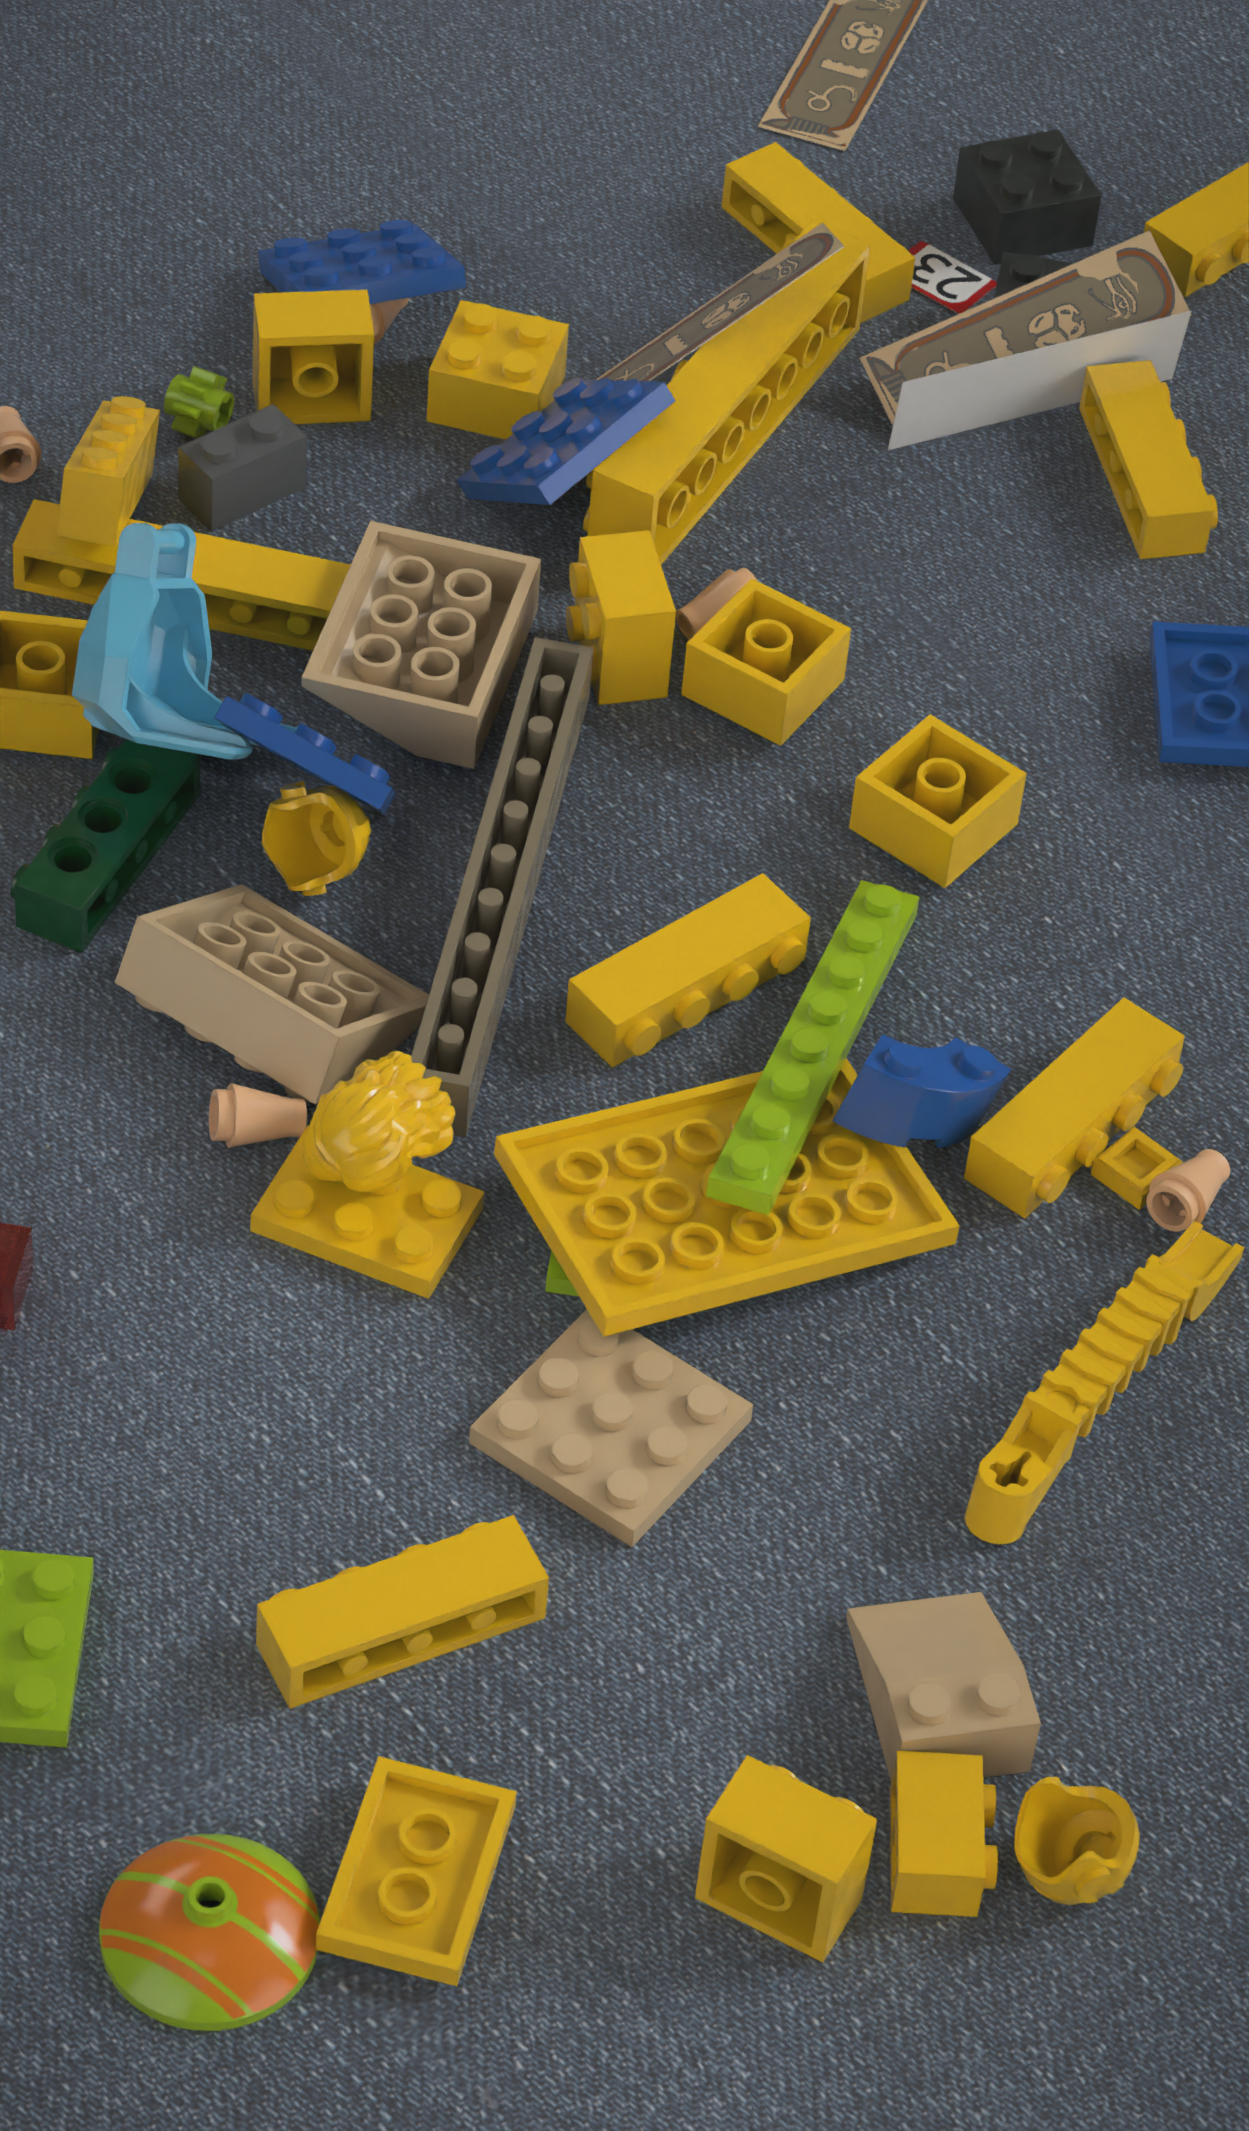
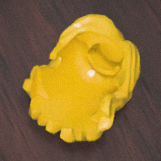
(378, 1123)

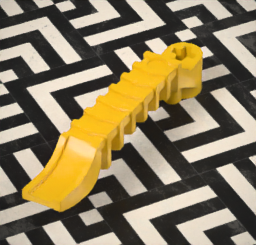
(1046, 1427)

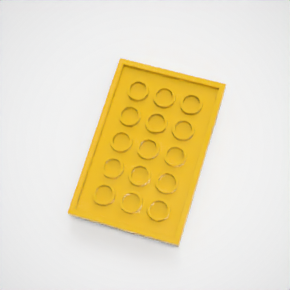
(644, 1243)

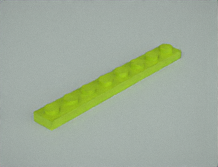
(812, 1048)

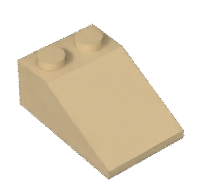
(945, 1681)

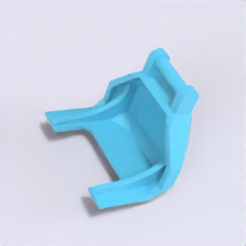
(150, 650)

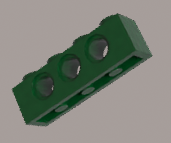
(104, 842)

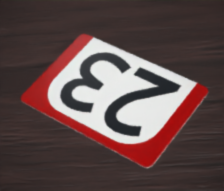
(947, 279)

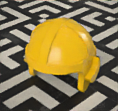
(315, 836)
(1075, 1841)

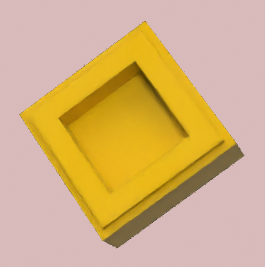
(1132, 1165)

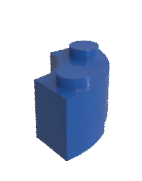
(921, 1092)

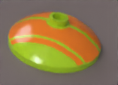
(205, 1963)

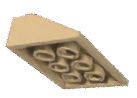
(425, 639)
(268, 989)

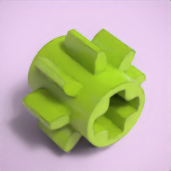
(198, 402)

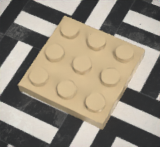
(611, 1426)

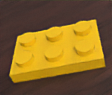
(390, 1234)
(416, 1871)

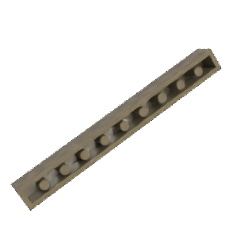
(503, 873)

